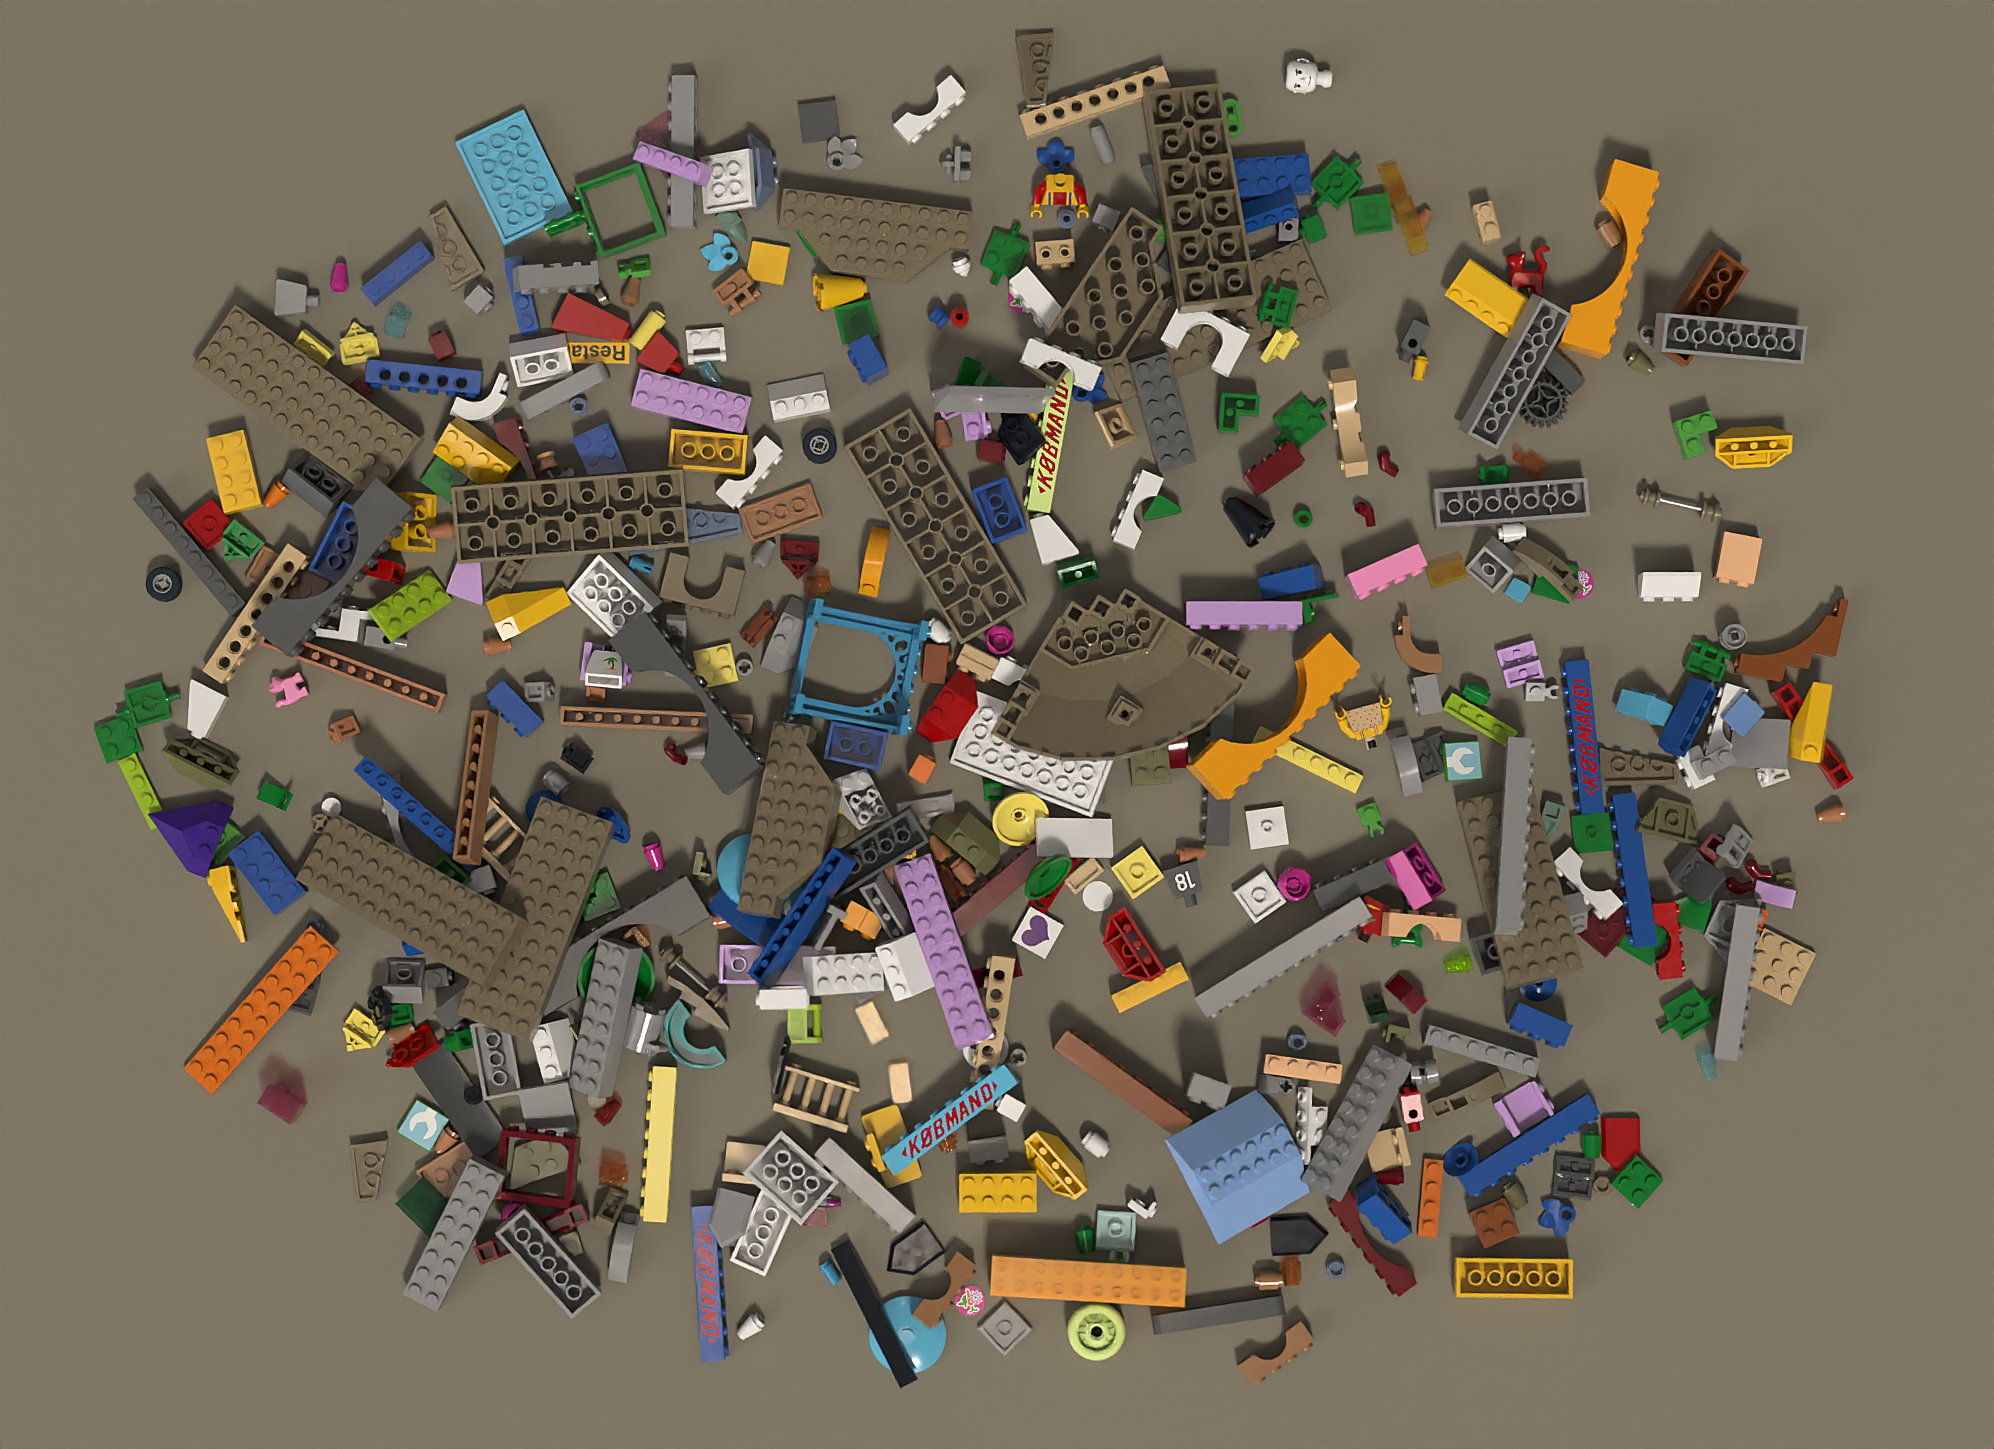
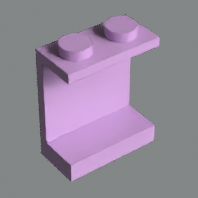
(1523, 1107)

